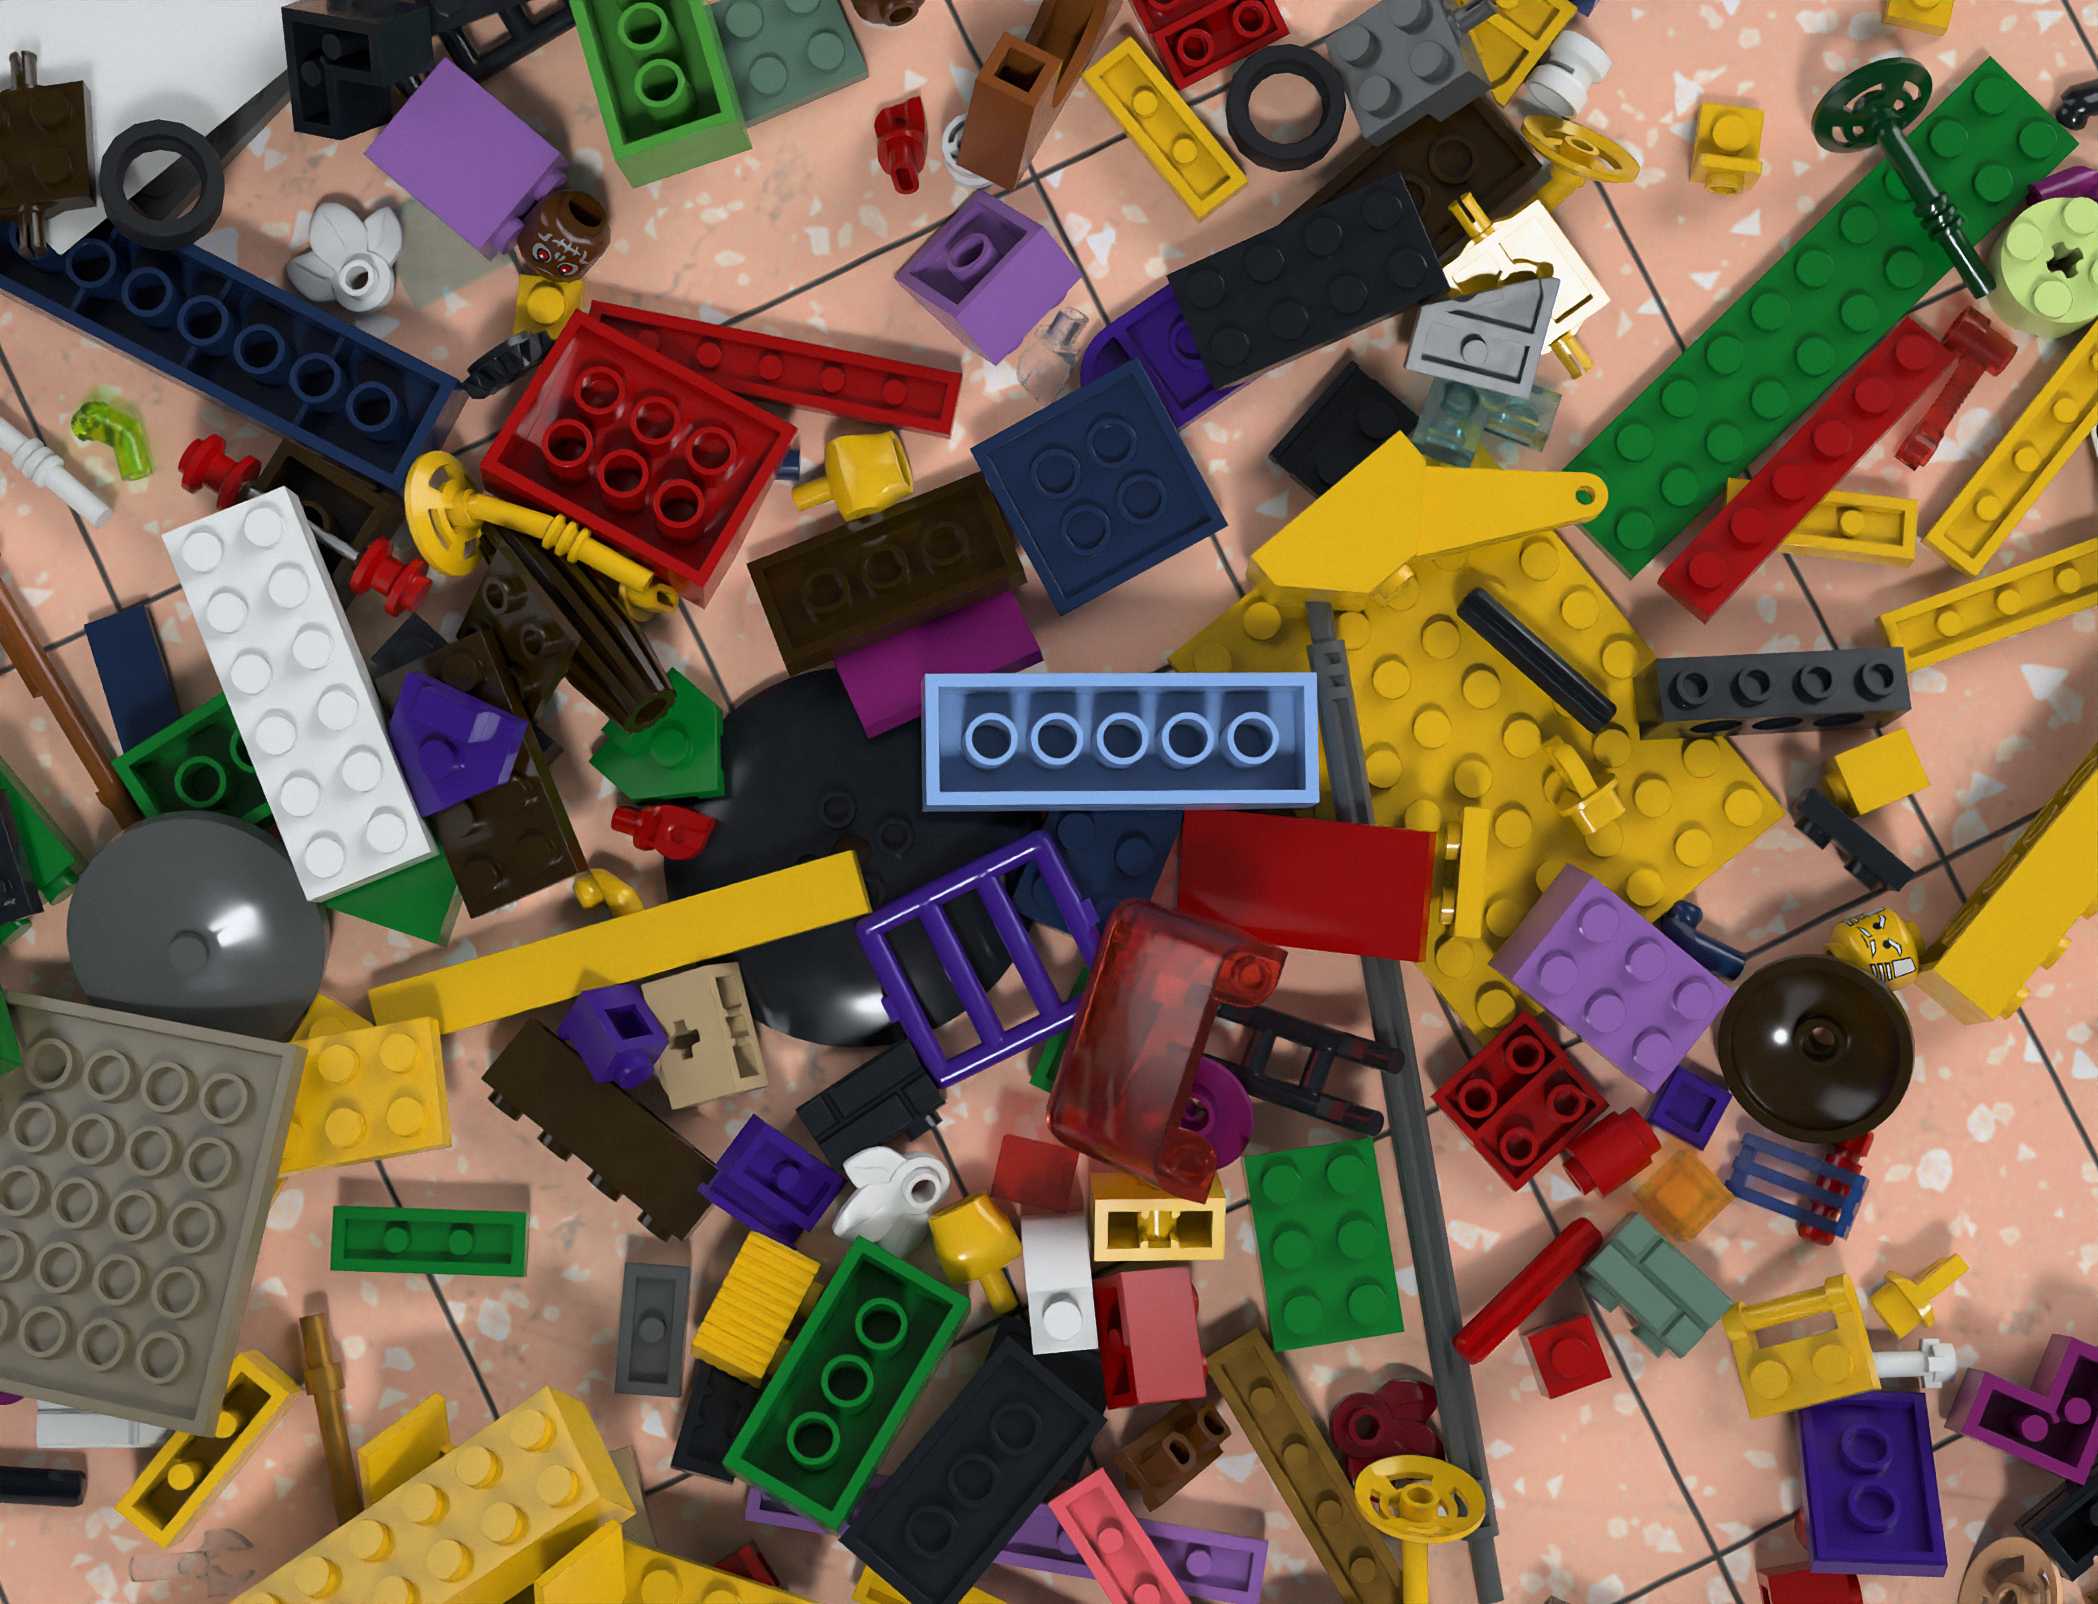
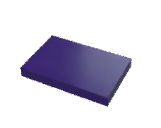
(1870, 1486)

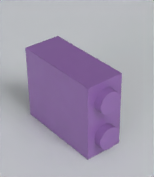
(468, 159)

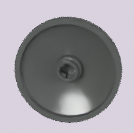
(198, 926)

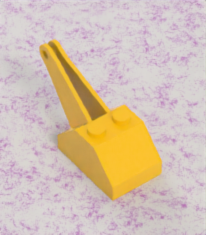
(1400, 513)

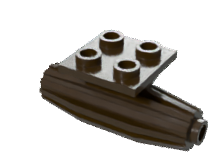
(565, 623)

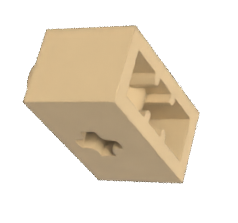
(710, 1035)

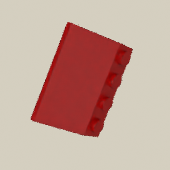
(639, 455)

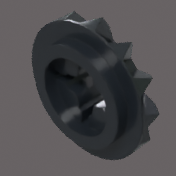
(507, 363)

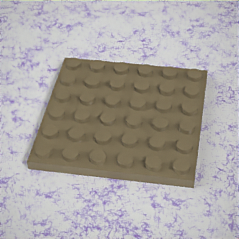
(133, 1206)

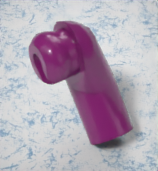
(2069, 183)

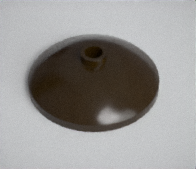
(1806, 1086)

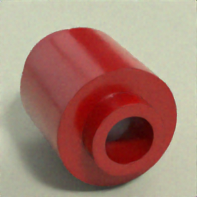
(1610, 1153)

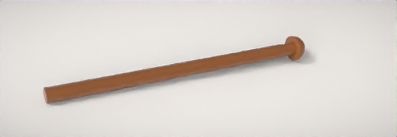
(45, 681)

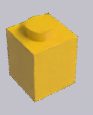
(1874, 774)

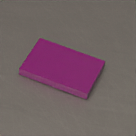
(973, 640)

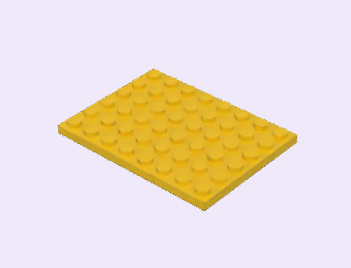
(1464, 727)

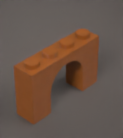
(1028, 86)

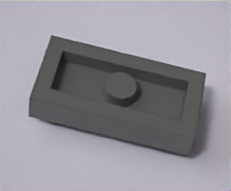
(653, 1330)

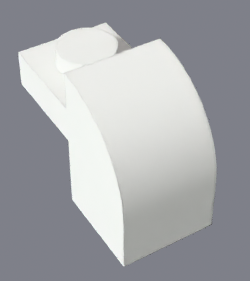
(1059, 1282)

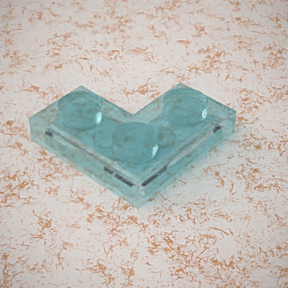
(1460, 412)

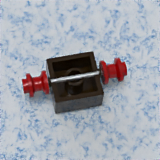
(346, 518)

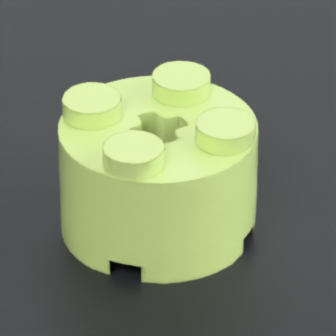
(2026, 290)

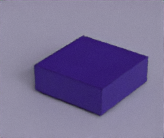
(1688, 1108)

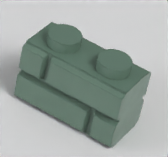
(1654, 1287)

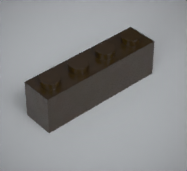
(605, 1128)

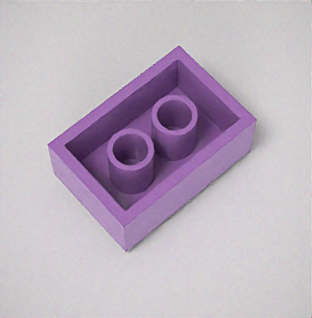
(1611, 978)

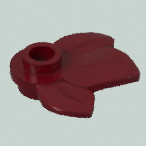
(1397, 1427)

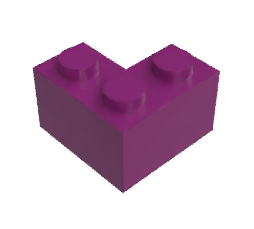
(2043, 1426)

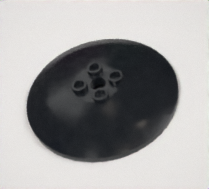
(793, 790)

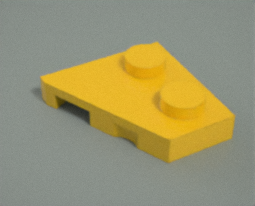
(1517, 41)

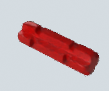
(1845, 1156)

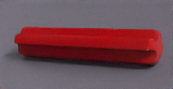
(1527, 1291)

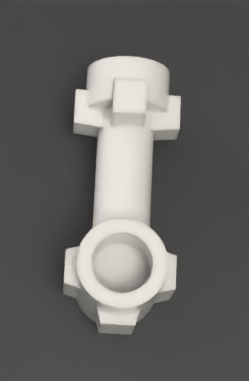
(1932, 1363)

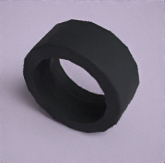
(1300, 62)
(171, 137)

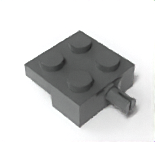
(1410, 62)

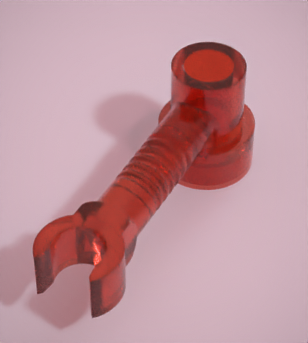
(1978, 350)

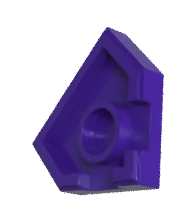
(451, 743)

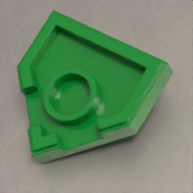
(672, 757)

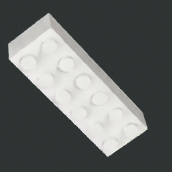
(300, 693)

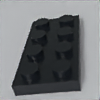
(1308, 282)
(973, 1478)

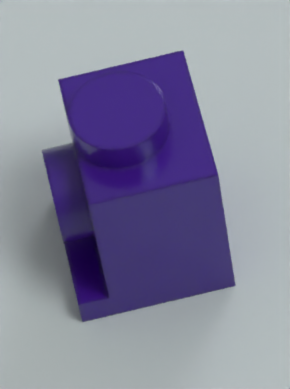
(615, 1034)

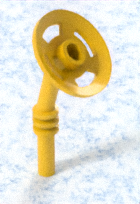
(1574, 157)
(462, 511)
(1418, 1511)

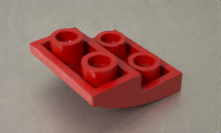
(1206, 35)
(1519, 1101)

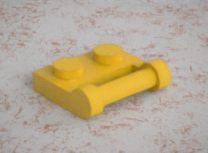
(1808, 1368)

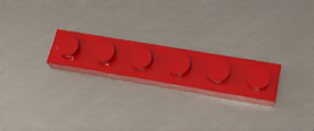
(798, 371)
(1805, 470)

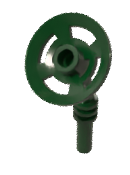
(1883, 127)

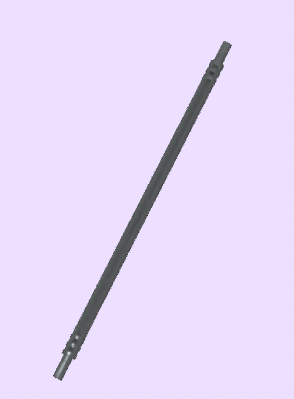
(1407, 1115)

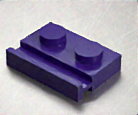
(772, 1183)

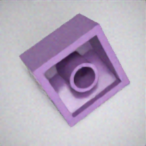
(989, 276)

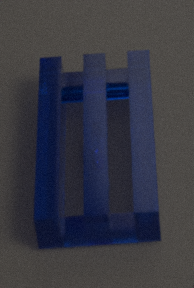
(1745, 1165)

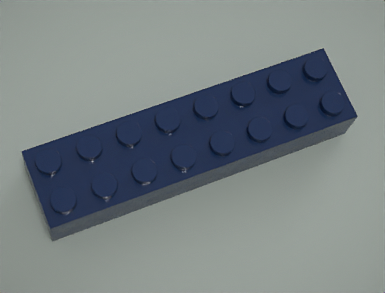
(243, 348)

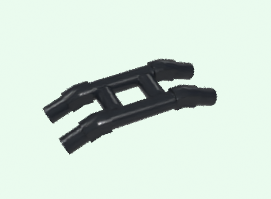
(1324, 1045)

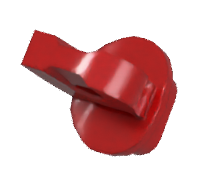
(902, 143)
(669, 829)

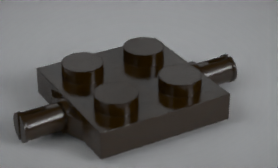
(43, 152)

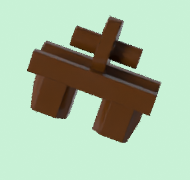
(1172, 1452)

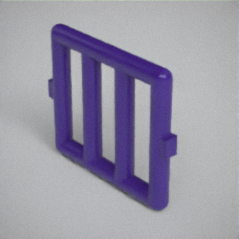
(927, 903)

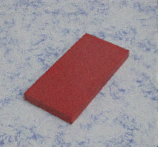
(1310, 881)

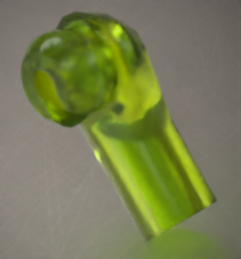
(118, 430)

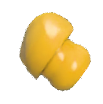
(608, 889)

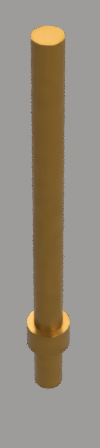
(323, 1381)

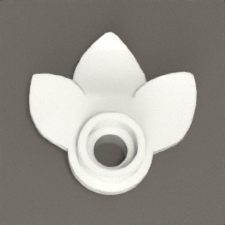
(343, 252)
(883, 1202)

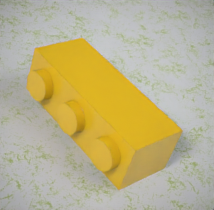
(197, 1469)

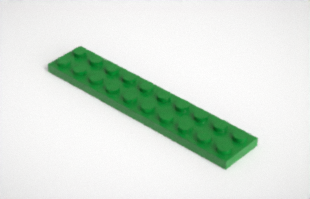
(1810, 318)

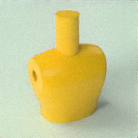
(861, 476)
(975, 1244)

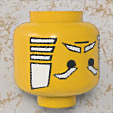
(1880, 944)

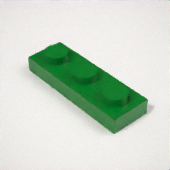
(430, 1241)

